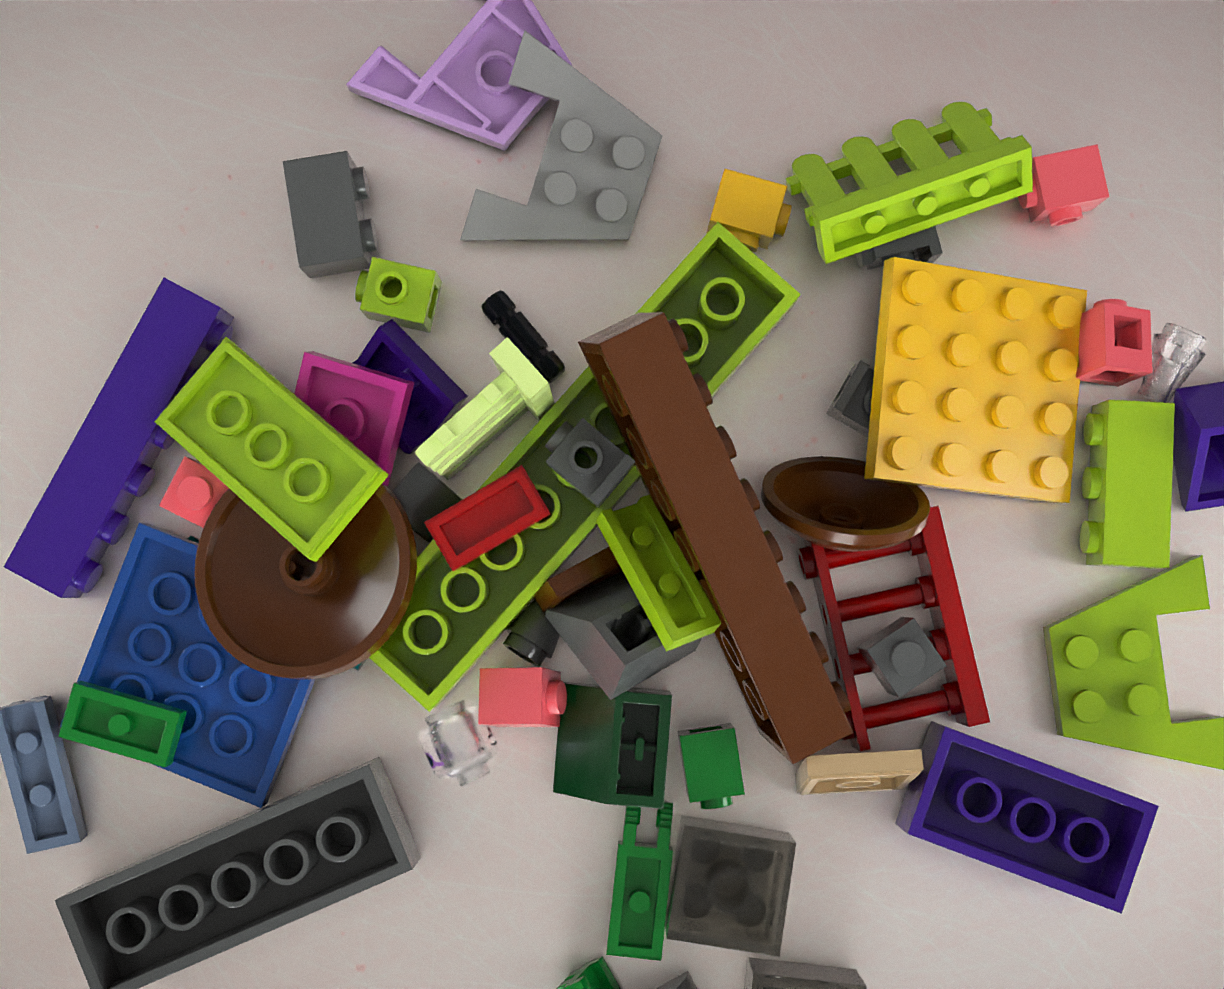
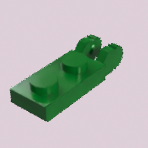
(641, 889)

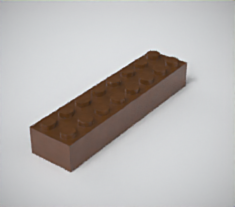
(714, 523)

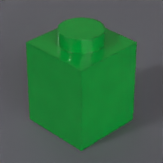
(711, 765)

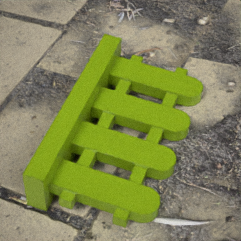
(924, 197)

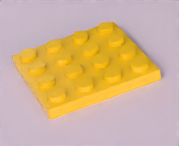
(975, 382)

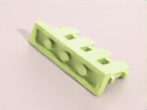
(489, 413)

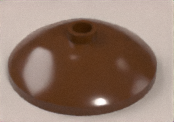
(838, 508)

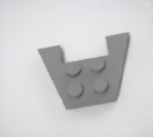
(590, 166)

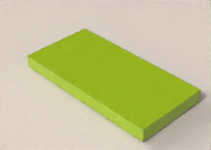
(271, 449)

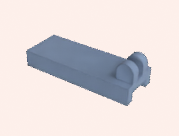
(39, 775)

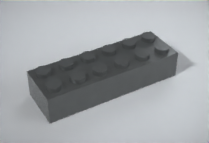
(239, 880)

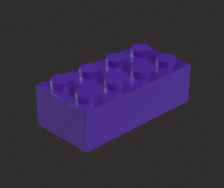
(1027, 817)

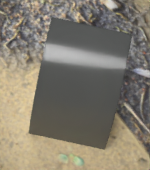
(423, 497)

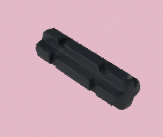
(523, 335)

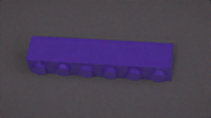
(117, 444)

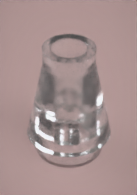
(1174, 358)

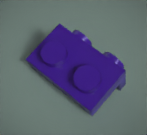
(434, 393)

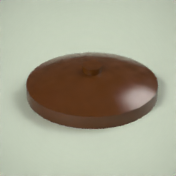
(302, 614)

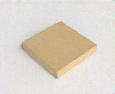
(858, 772)

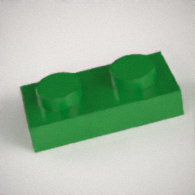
(122, 723)

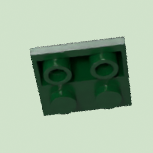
(613, 747)

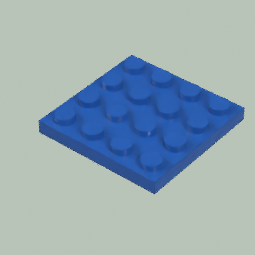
(163, 651)

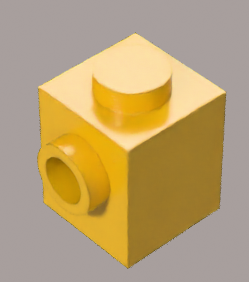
(750, 209)

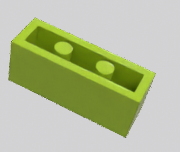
(1128, 484)

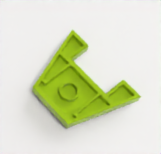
(1112, 674)

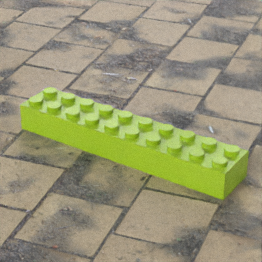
(725, 309)

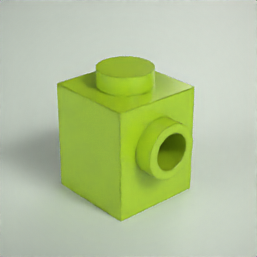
(399, 293)

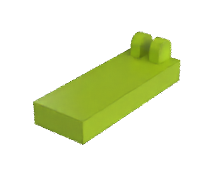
(658, 573)

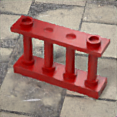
(933, 590)

